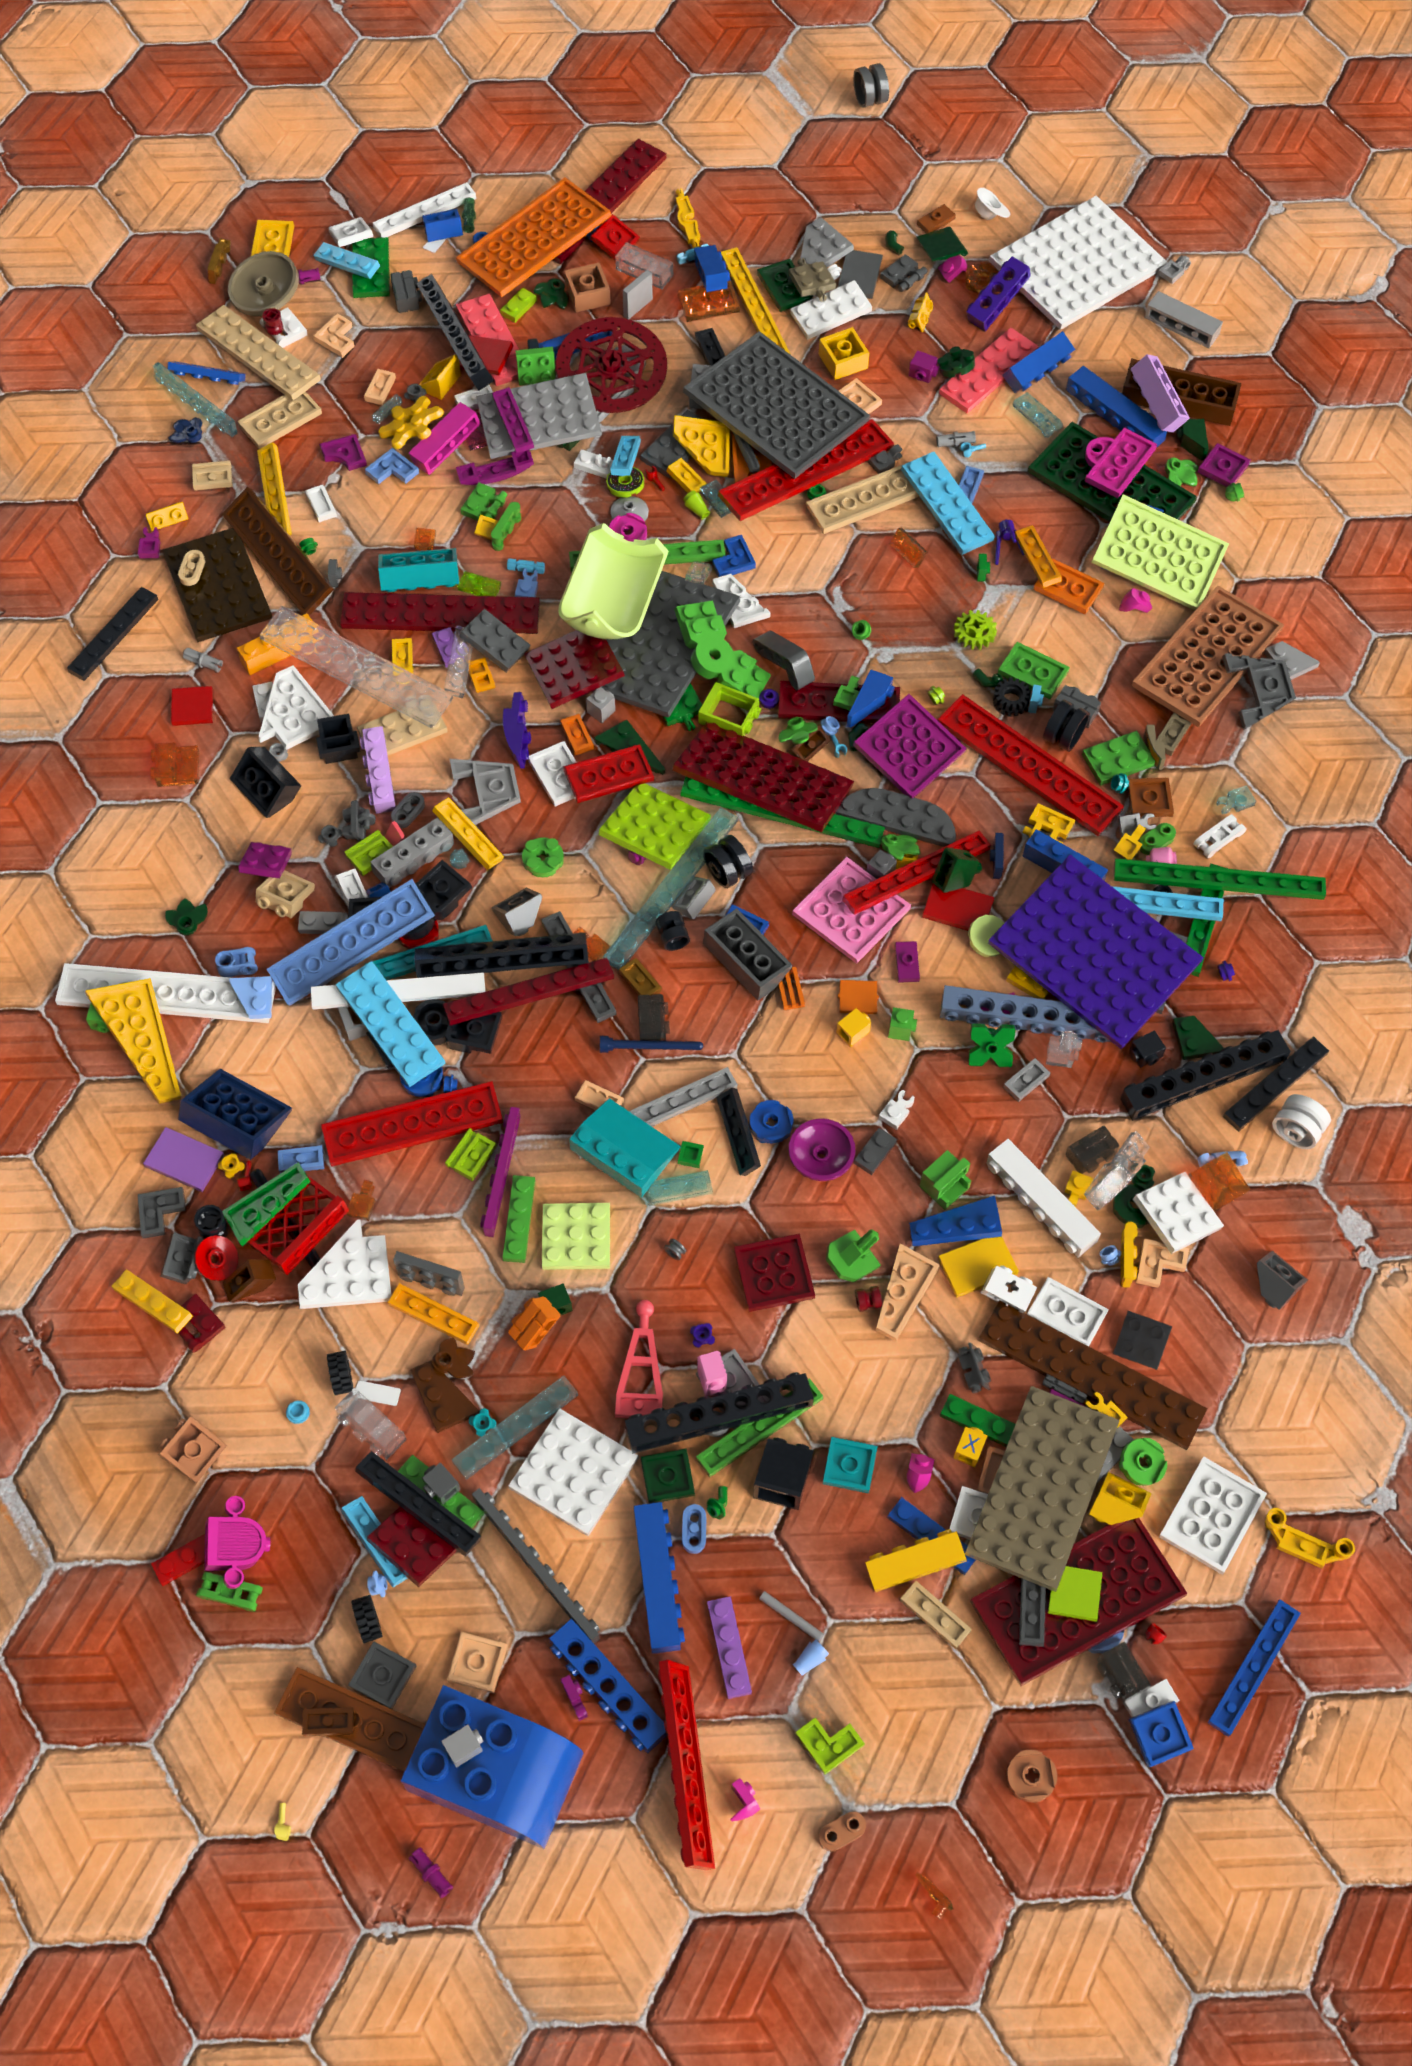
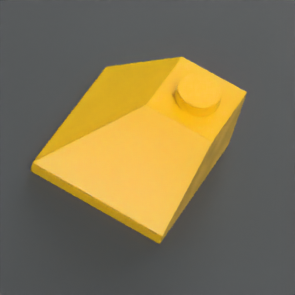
(1119, 1501)

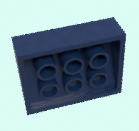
(233, 1113)

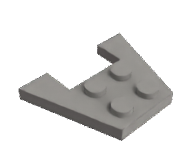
(494, 785)

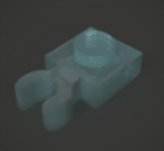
(1238, 799)

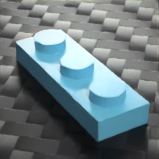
(625, 455)

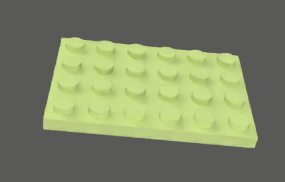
(1160, 553)

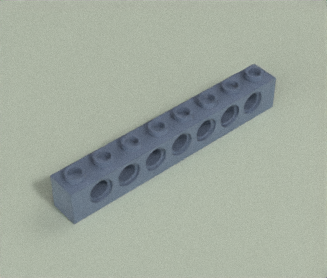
(1017, 1006)

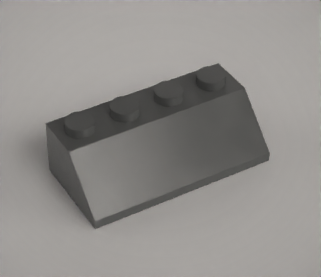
(746, 953)

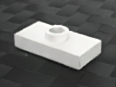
(1151, 1698)

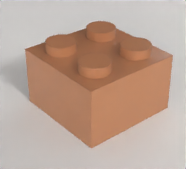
(587, 287)

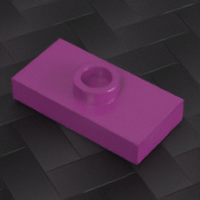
(907, 961)

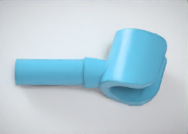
(968, 449)
(838, 746)

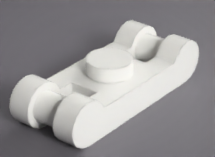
(1219, 835)

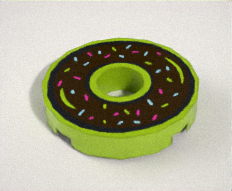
(620, 489)

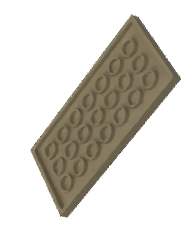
(1042, 1488)

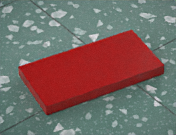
(608, 773)

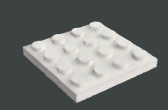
(573, 1472)

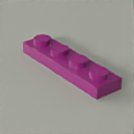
(512, 420)

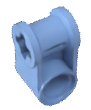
(238, 962)

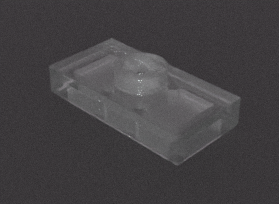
(698, 572)

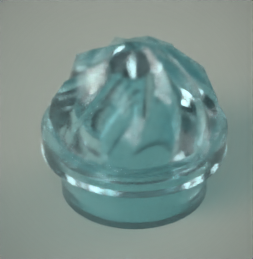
(459, 859)

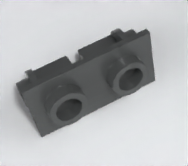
(972, 1359)

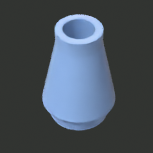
(810, 1657)

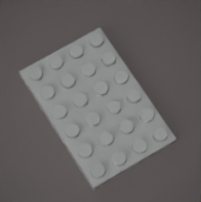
(552, 411)

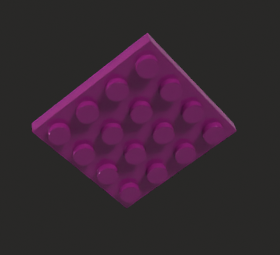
(909, 746)

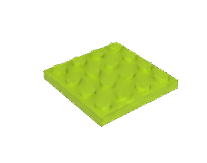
(654, 825)

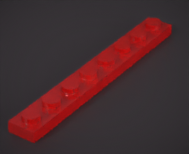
(909, 875)

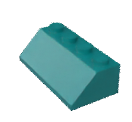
(418, 569)

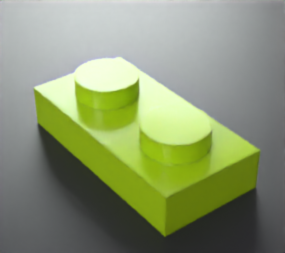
(518, 305)

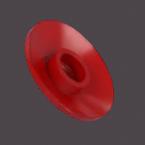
(225, 1254)

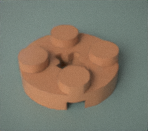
(1022, 1787)

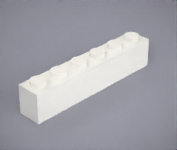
(1042, 1198)

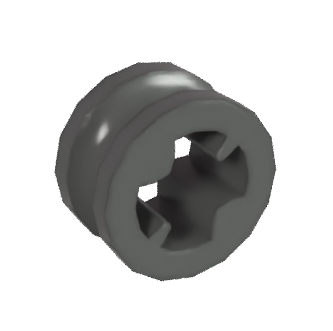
(675, 1249)

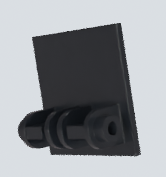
(1142, 1340)

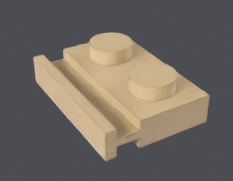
(212, 475)

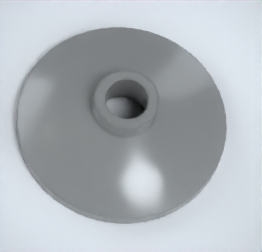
(629, 505)

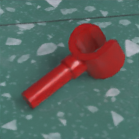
(653, 476)
(245, 1182)

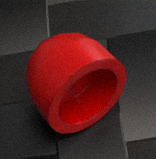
(1156, 1633)

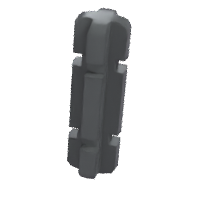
(1064, 1389)

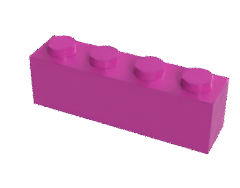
(444, 438)

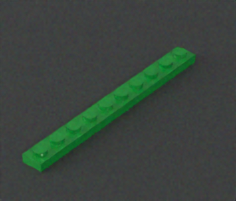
(838, 826)
(1220, 879)

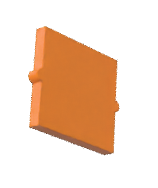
(858, 995)

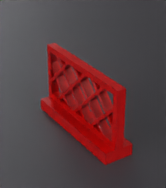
(309, 1233)

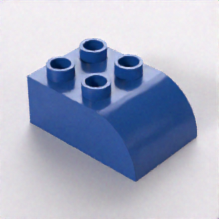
(510, 1784)

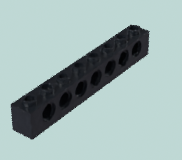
(455, 332)
(501, 955)
(1140, 1106)
(710, 1422)

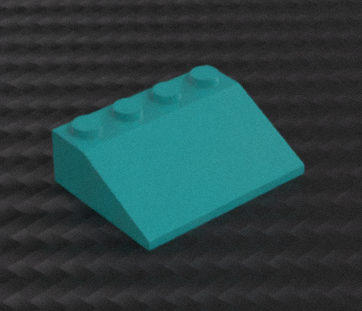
(623, 1147)

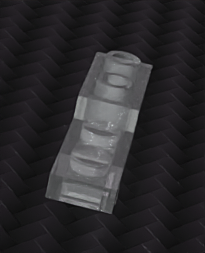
(1119, 1172)

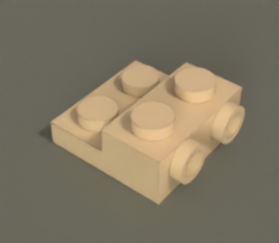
(284, 894)

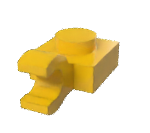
(1129, 845)
(1077, 1186)

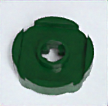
(956, 361)
(1123, 1208)

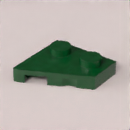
(1194, 1038)

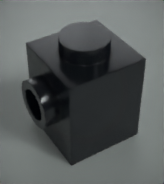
(1147, 1049)

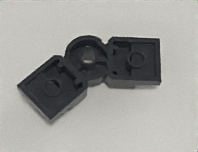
(441, 890)
(466, 1036)

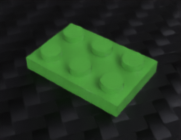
(1033, 669)
(1120, 755)

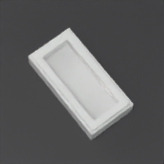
(321, 503)

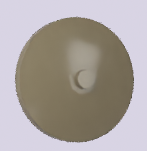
(263, 283)

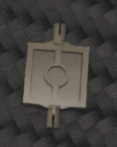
(812, 279)

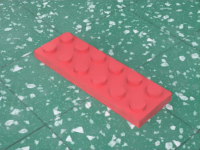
(484, 320)
(971, 388)

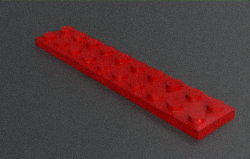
(775, 485)
(1030, 765)

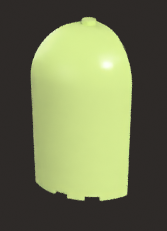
(611, 584)

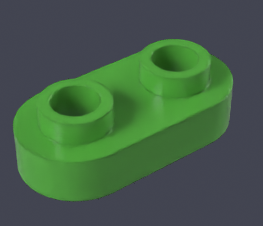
(1158, 838)

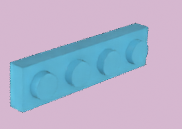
(346, 260)
(364, 1523)

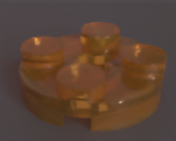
(975, 273)

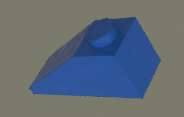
(871, 696)

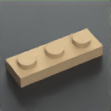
(935, 1615)

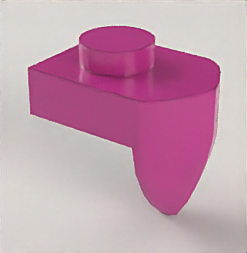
(953, 267)
(1136, 600)
(919, 1472)
(745, 1794)

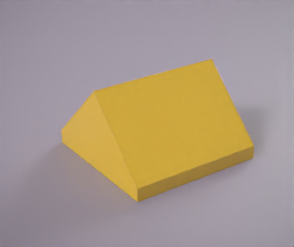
(441, 377)

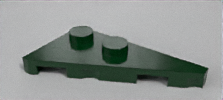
(625, 736)

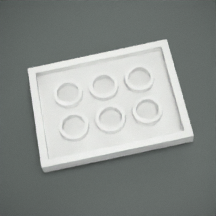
(1212, 1515)

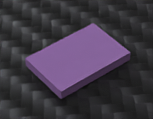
(183, 1159)

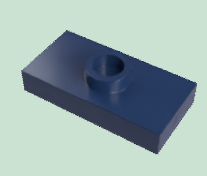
(997, 855)

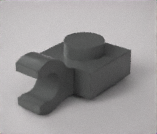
(884, 461)

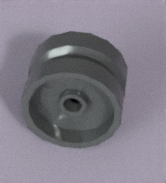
(871, 85)

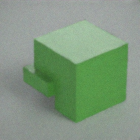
(946, 1179)

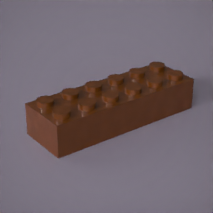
(1200, 394)

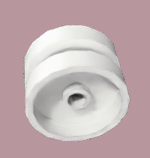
(1301, 1121)

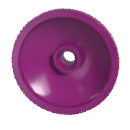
(825, 1138)

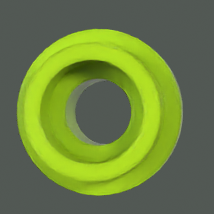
(936, 695)

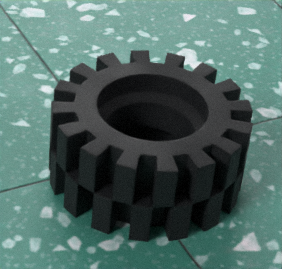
(1012, 687)
(340, 1372)
(366, 1619)

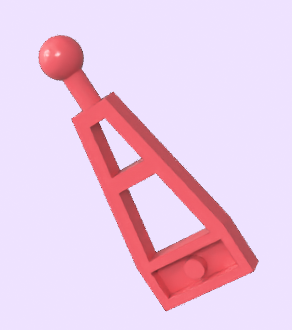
(634, 1403)

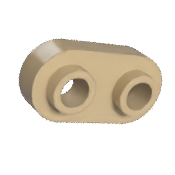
(191, 569)

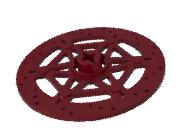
(609, 356)

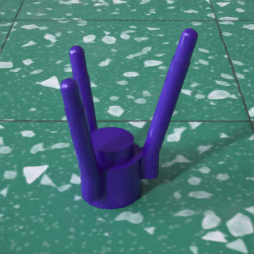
(1007, 532)

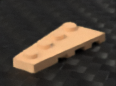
(905, 1289)

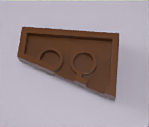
(442, 1397)

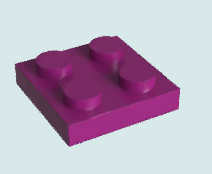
(1224, 465)
(265, 860)

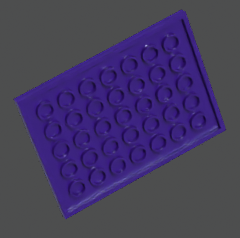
(1095, 951)

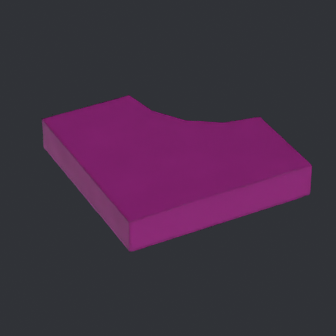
(345, 451)

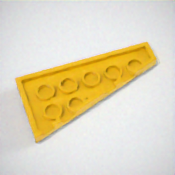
(136, 1024)

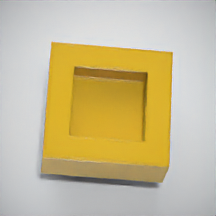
(485, 526)

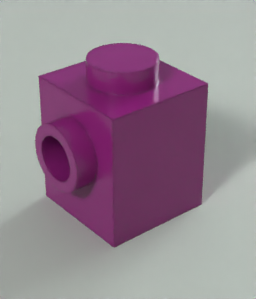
(923, 367)

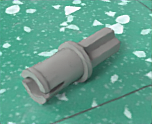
(202, 659)

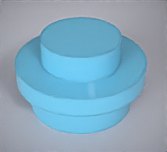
(297, 1412)

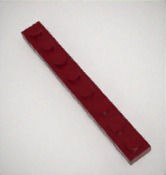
(528, 991)

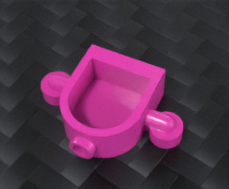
(233, 1543)

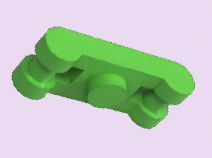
(505, 525)
(229, 1596)

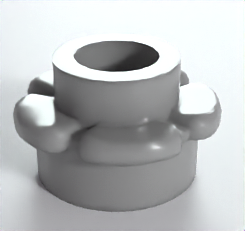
(278, 748)

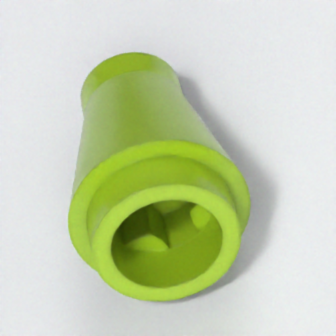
(696, 504)

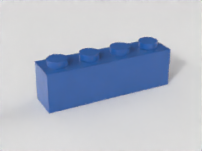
(1038, 362)
(1051, 853)

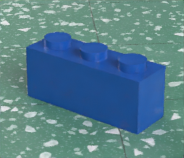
(711, 268)

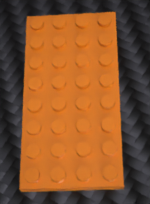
(533, 237)

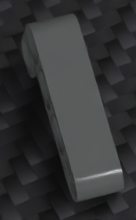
(787, 656)

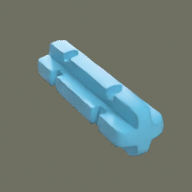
(688, 255)
(512, 564)

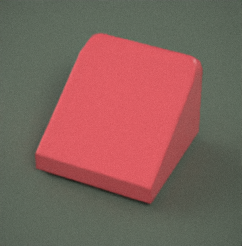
(394, 834)

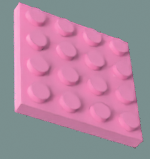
(834, 922)

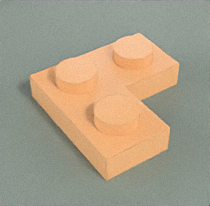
(332, 335)
(1156, 1257)

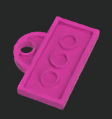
(1117, 461)

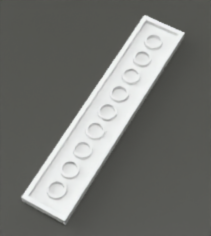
(174, 992)

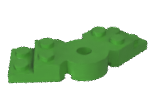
(706, 634)

